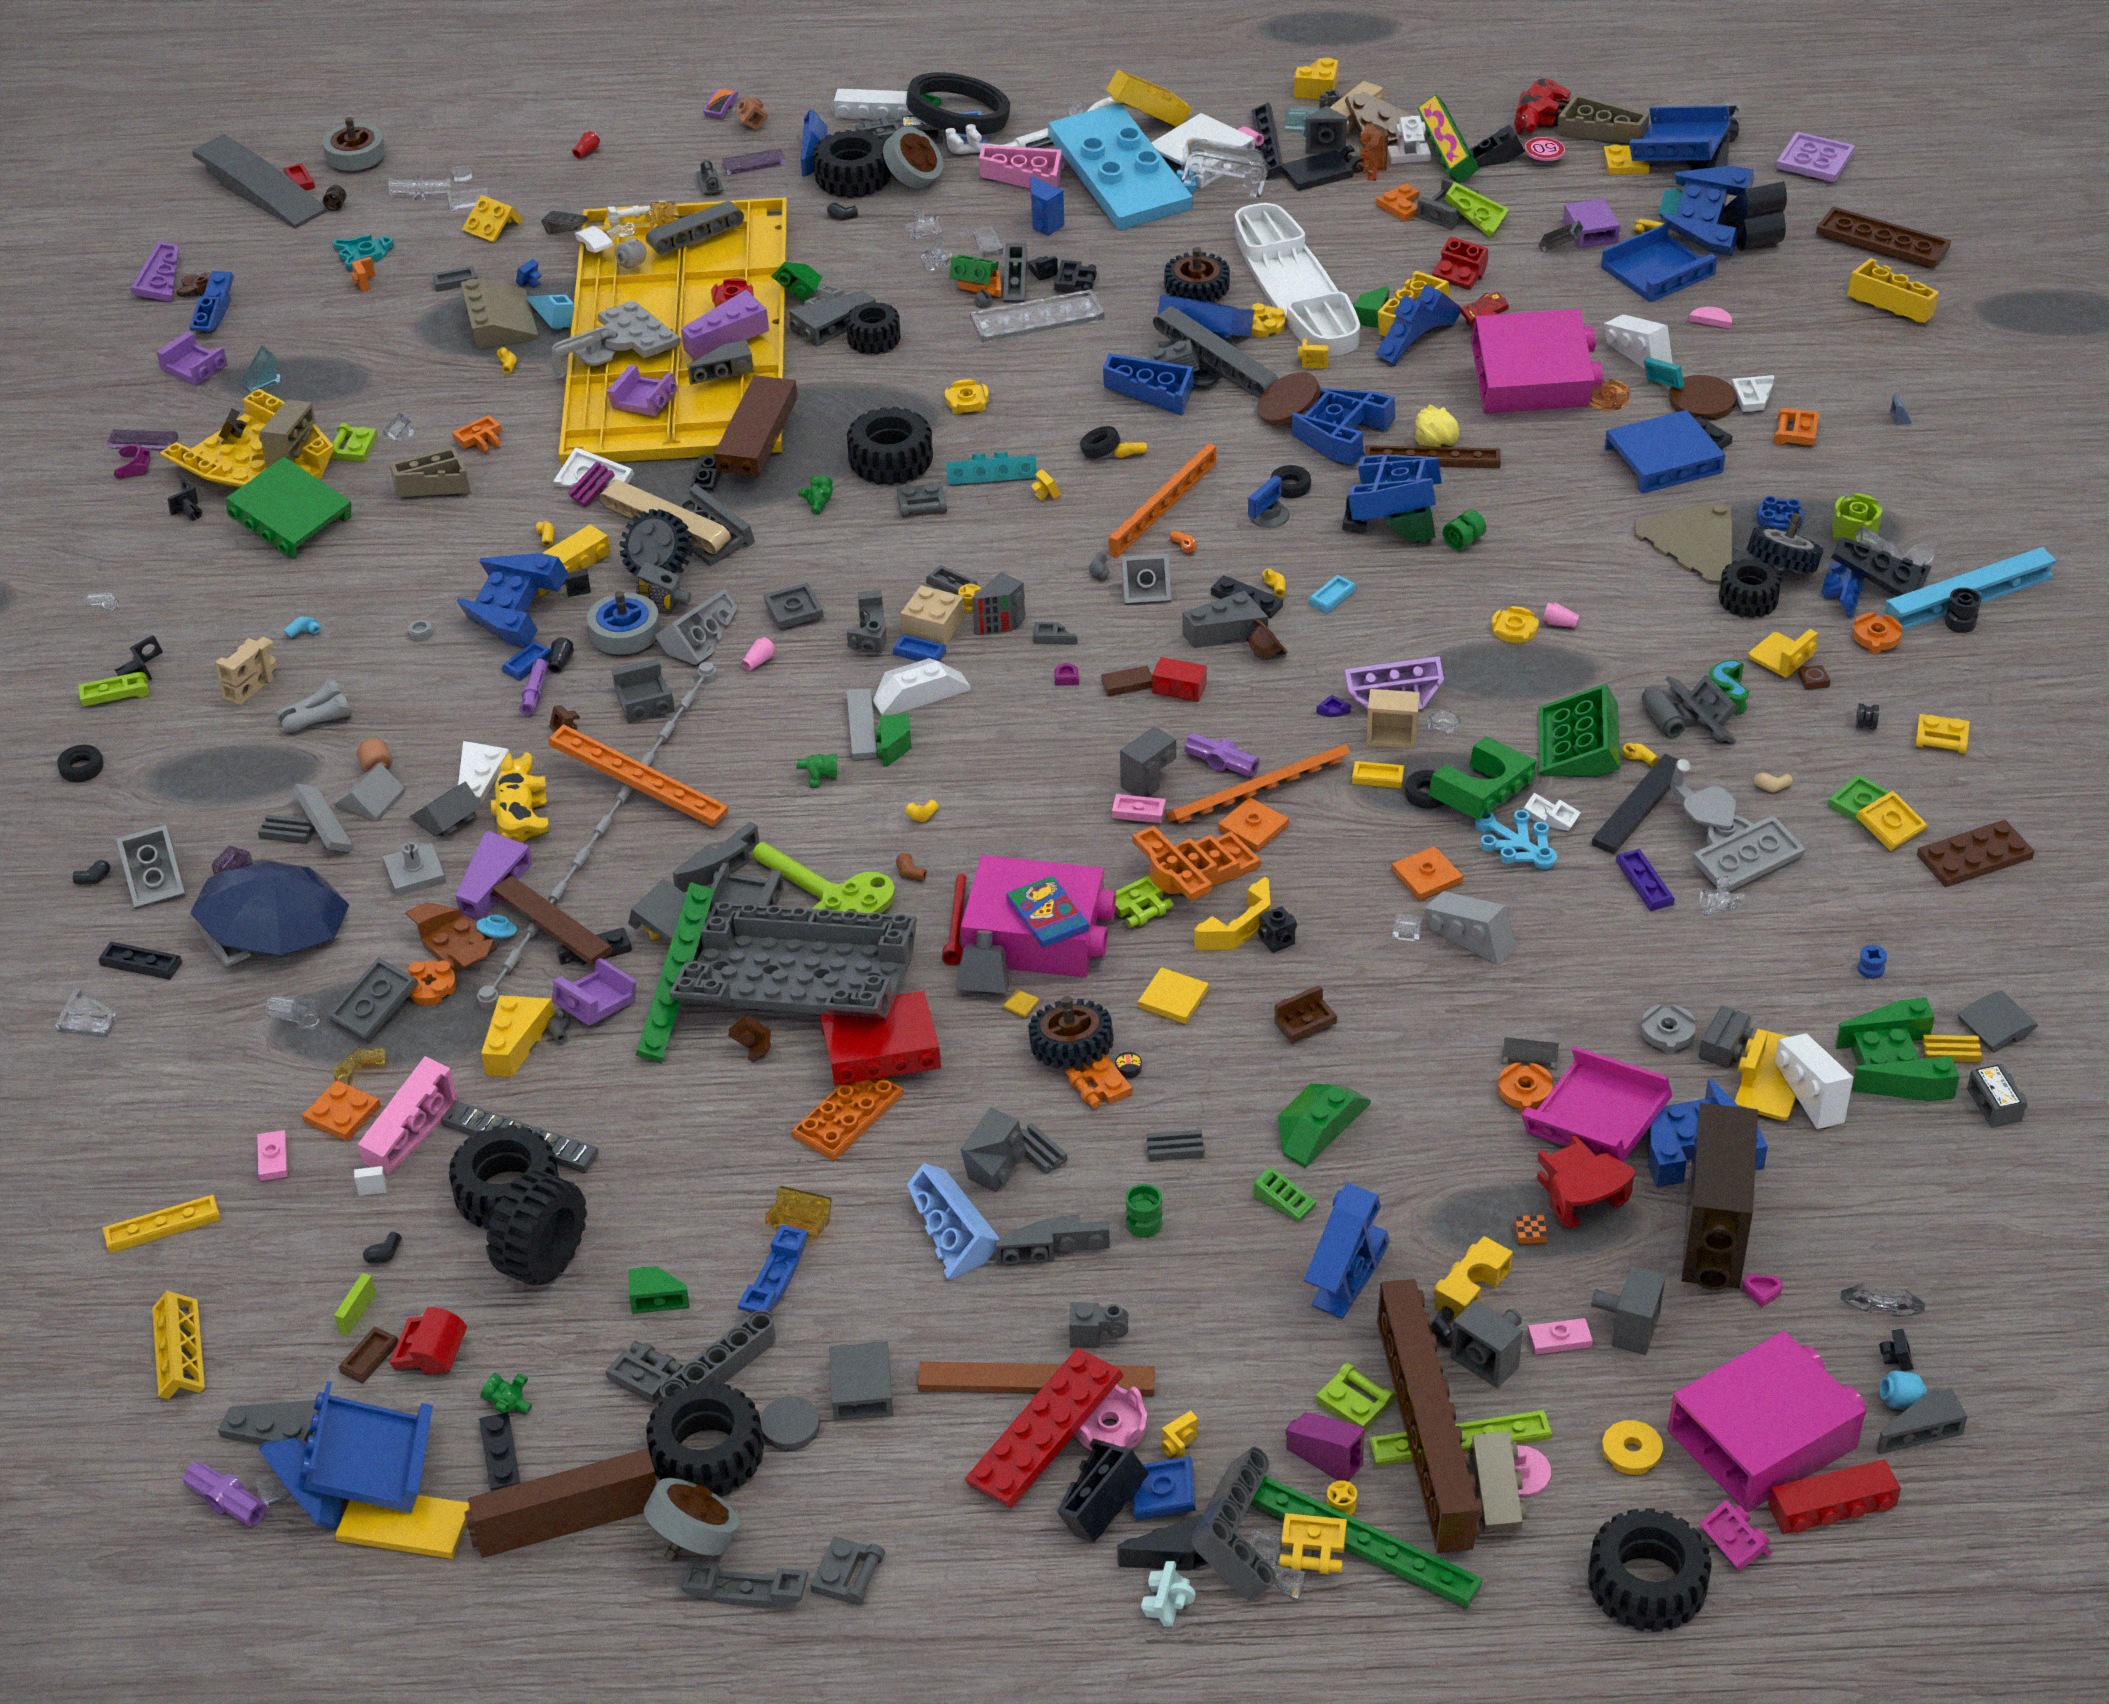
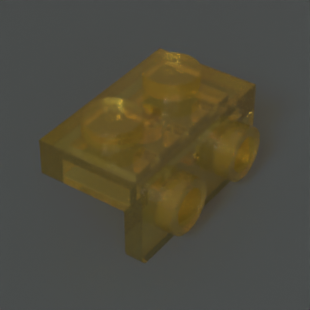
(800, 1210)

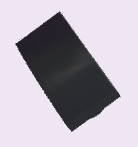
(705, 474)

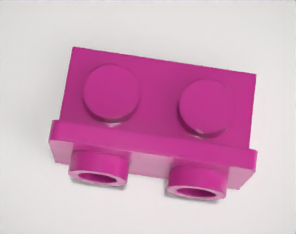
(1733, 1534)

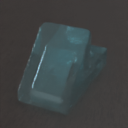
(1296, 117)

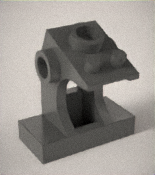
(872, 630)

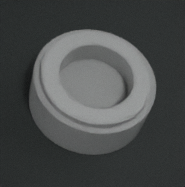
(420, 630)

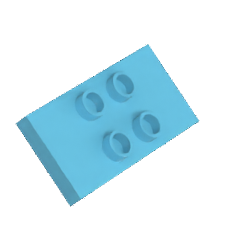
(1119, 166)

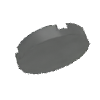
(790, 1423)

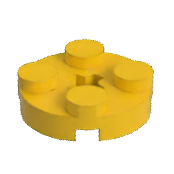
(1267, 320)
(966, 396)

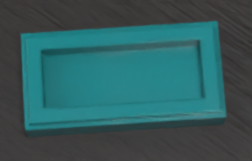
(1664, 373)

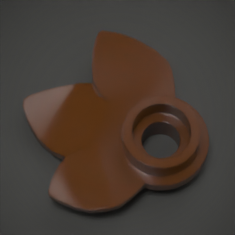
(193, 283)

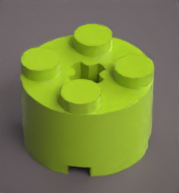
(1853, 513)

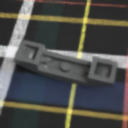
(744, 1589)

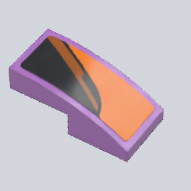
(720, 102)

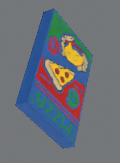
(1047, 911)

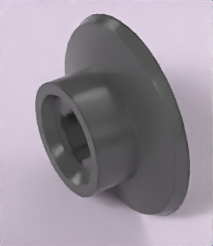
(1272, 517)

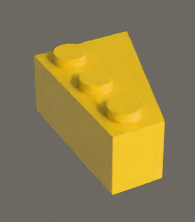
(513, 1031)

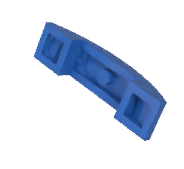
(777, 1271)

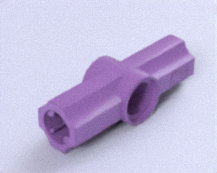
(1222, 755)
(224, 1493)

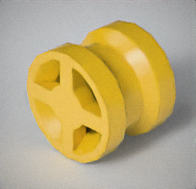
(968, 592)
(1339, 1492)

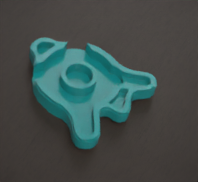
(361, 248)

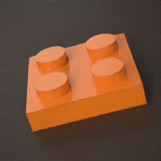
(341, 1110)

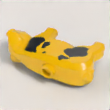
(516, 797)

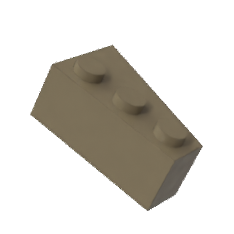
(286, 431)
(1498, 1481)

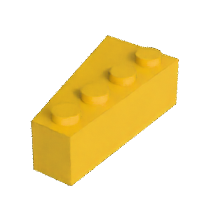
(1148, 98)
(1892, 292)

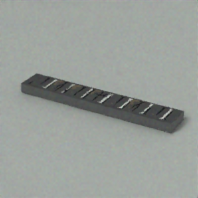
(473, 1119)

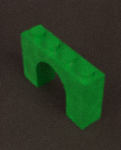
(1481, 796)

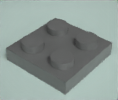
(793, 606)

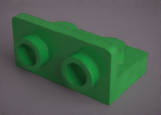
(972, 269)

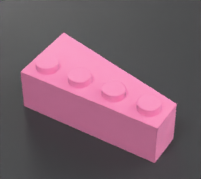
(409, 1116)

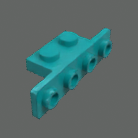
(991, 468)

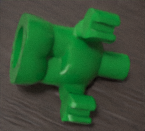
(819, 494)
(819, 765)
(504, 1395)

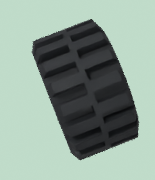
(873, 327)
(1750, 588)

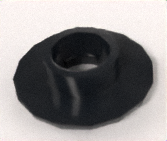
(1205, 376)

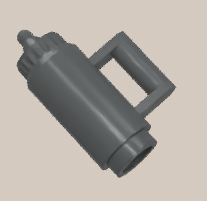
(1668, 714)

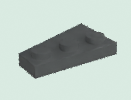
(268, 1422)

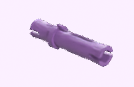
(532, 693)

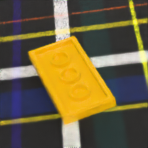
(430, 1528)

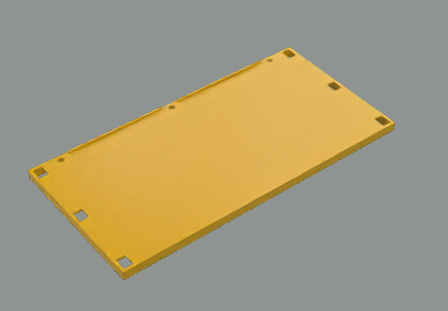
(675, 292)

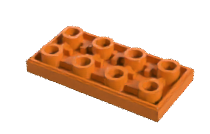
(846, 1115)

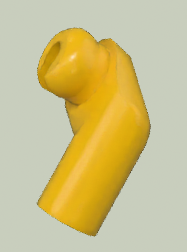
(508, 359)
(547, 531)
(1276, 581)
(1640, 752)
(921, 813)

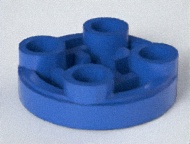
(1778, 512)

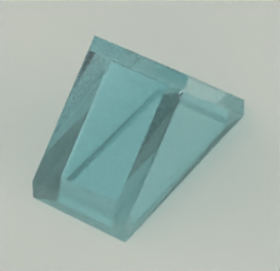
(262, 371)

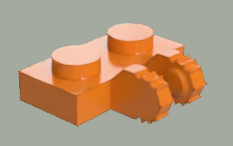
(477, 433)

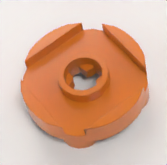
(1877, 632)
(442, 982)
(1519, 1097)

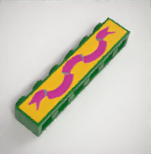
(1447, 139)

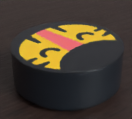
(1129, 1064)

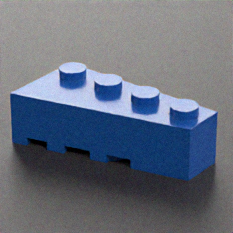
(1150, 381)

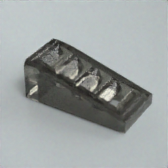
(562, 222)

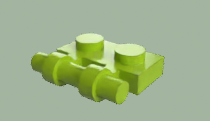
(1138, 895)

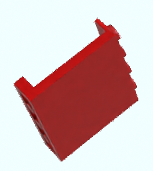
(882, 1047)

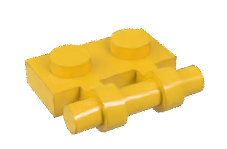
(1313, 1534)

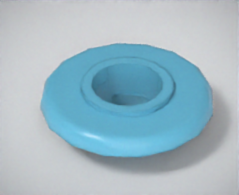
(496, 927)

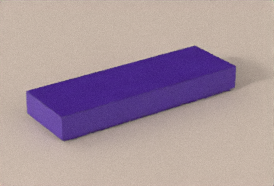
(1645, 880)

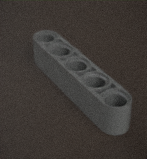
(694, 227)
(727, 1354)

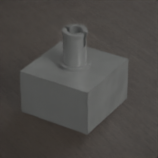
(1635, 1309)
(1487, 1342)

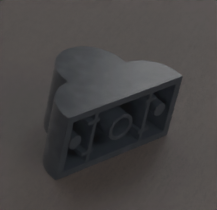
(1758, 215)

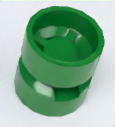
(1464, 530)
(1143, 1210)

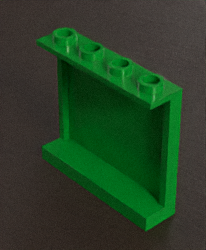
(286, 506)

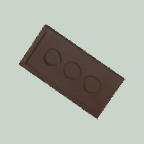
(1975, 853)

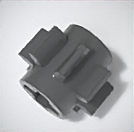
(1329, 98)

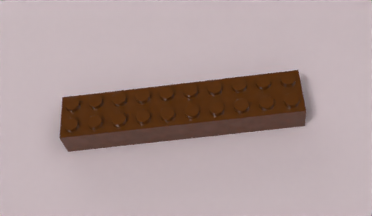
(1428, 1417)

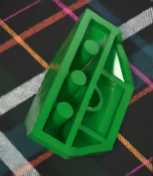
(1317, 1119)

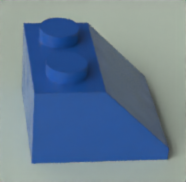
(1046, 206)

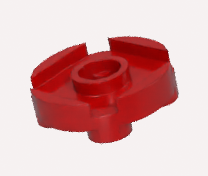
(729, 289)

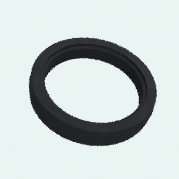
(960, 85)

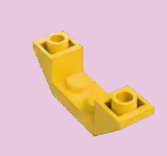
(1217, 936)

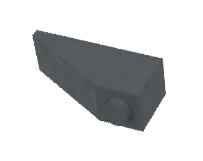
(1015, 272)
(1927, 1420)

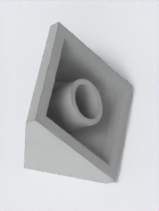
(1146, 578)
(372, 794)

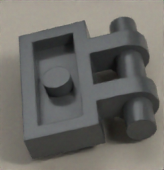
(884, 127)
(638, 1375)

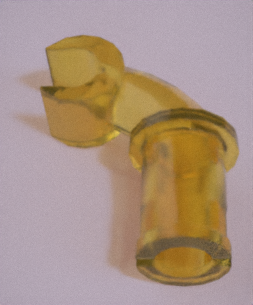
(359, 1058)

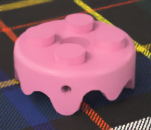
(1125, 1408)

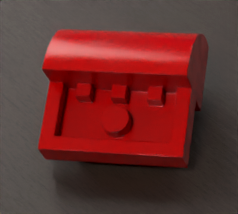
(1461, 263)
(429, 1342)

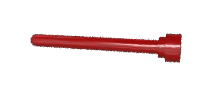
(952, 951)

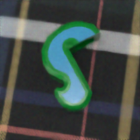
(1727, 677)

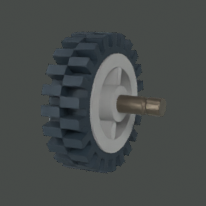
(1785, 548)

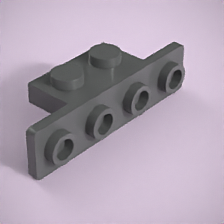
(1709, 703)

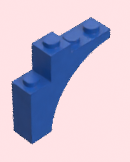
(1415, 318)

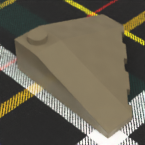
(1693, 535)

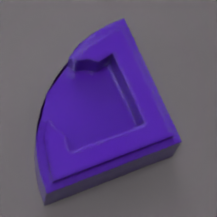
(1333, 707)

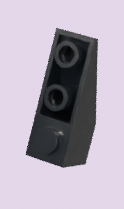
(1498, 148)
(1162, 1545)

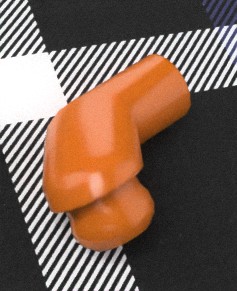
(1185, 540)

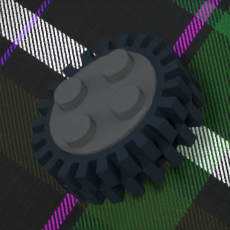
(656, 539)

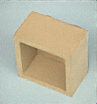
(932, 615)
(1392, 718)

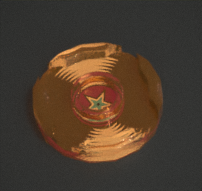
(1611, 396)

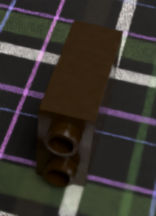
(1720, 1196)

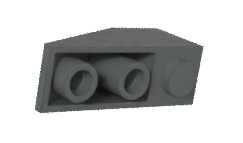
(723, 362)

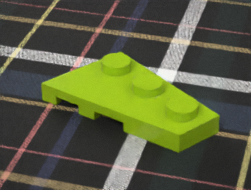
(1476, 208)

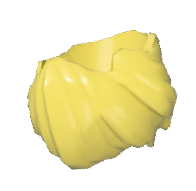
(1436, 427)

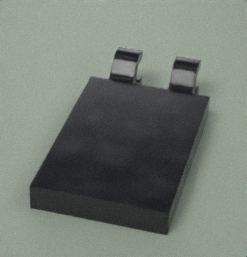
(1322, 168)

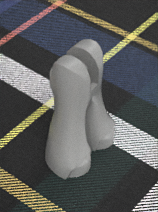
(321, 706)

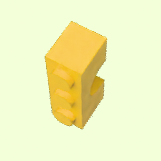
(1483, 1263)

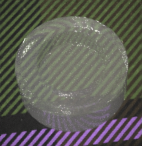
(461, 173)

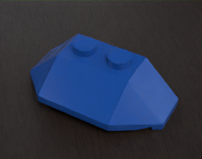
(813, 131)
(286, 1460)

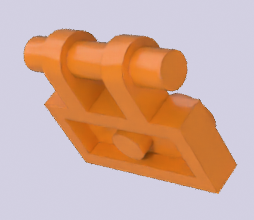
(1105, 1078)

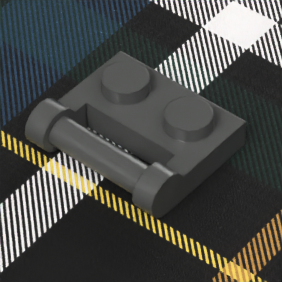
(921, 498)
(839, 1566)

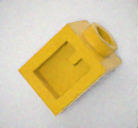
(1313, 355)
(1178, 1434)

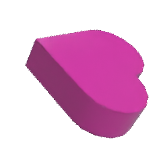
(1761, 1288)

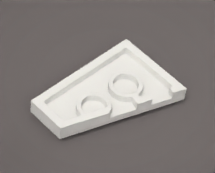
(480, 767)

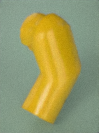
(1642, 224)
(1127, 449)

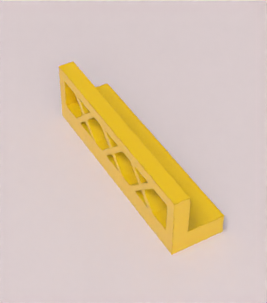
(170, 1340)

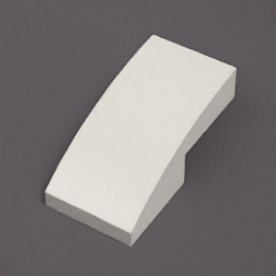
(594, 239)
(1556, 816)

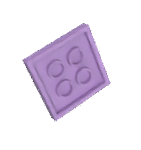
(1815, 157)

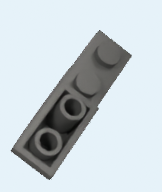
(704, 864)
(1043, 1238)

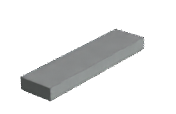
(861, 724)
(322, 818)

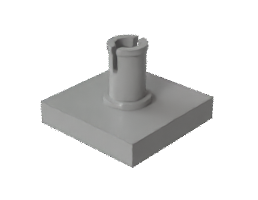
(414, 868)

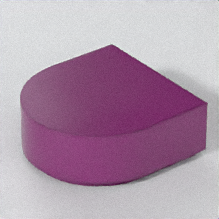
(1066, 675)

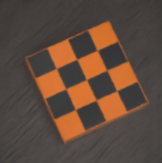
(1530, 1229)

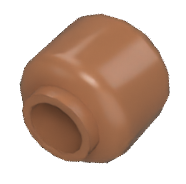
(373, 752)

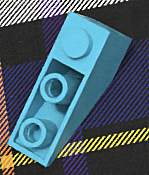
(554, 309)

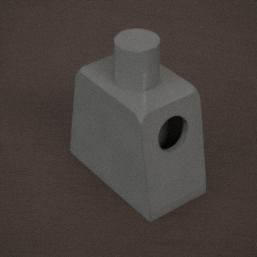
(983, 966)

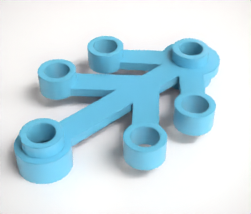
(1540, 855)

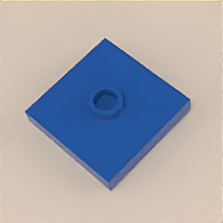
(1166, 1489)

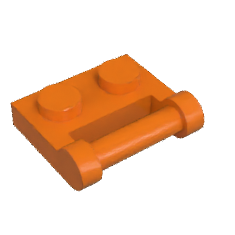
(1804, 427)

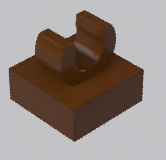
(562, 716)

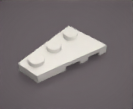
(581, 461)

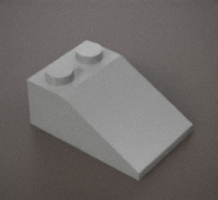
(151, 866)

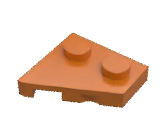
(993, 288)

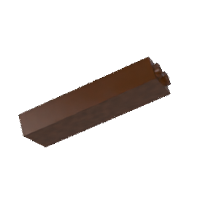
(756, 426)
(560, 1503)

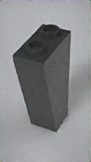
(826, 318)

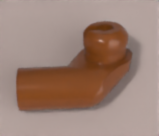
(907, 869)

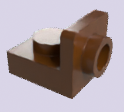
(751, 1035)

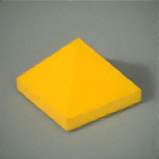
(1021, 1003)

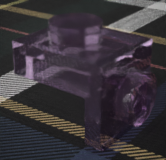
(231, 858)

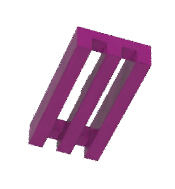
(588, 482)

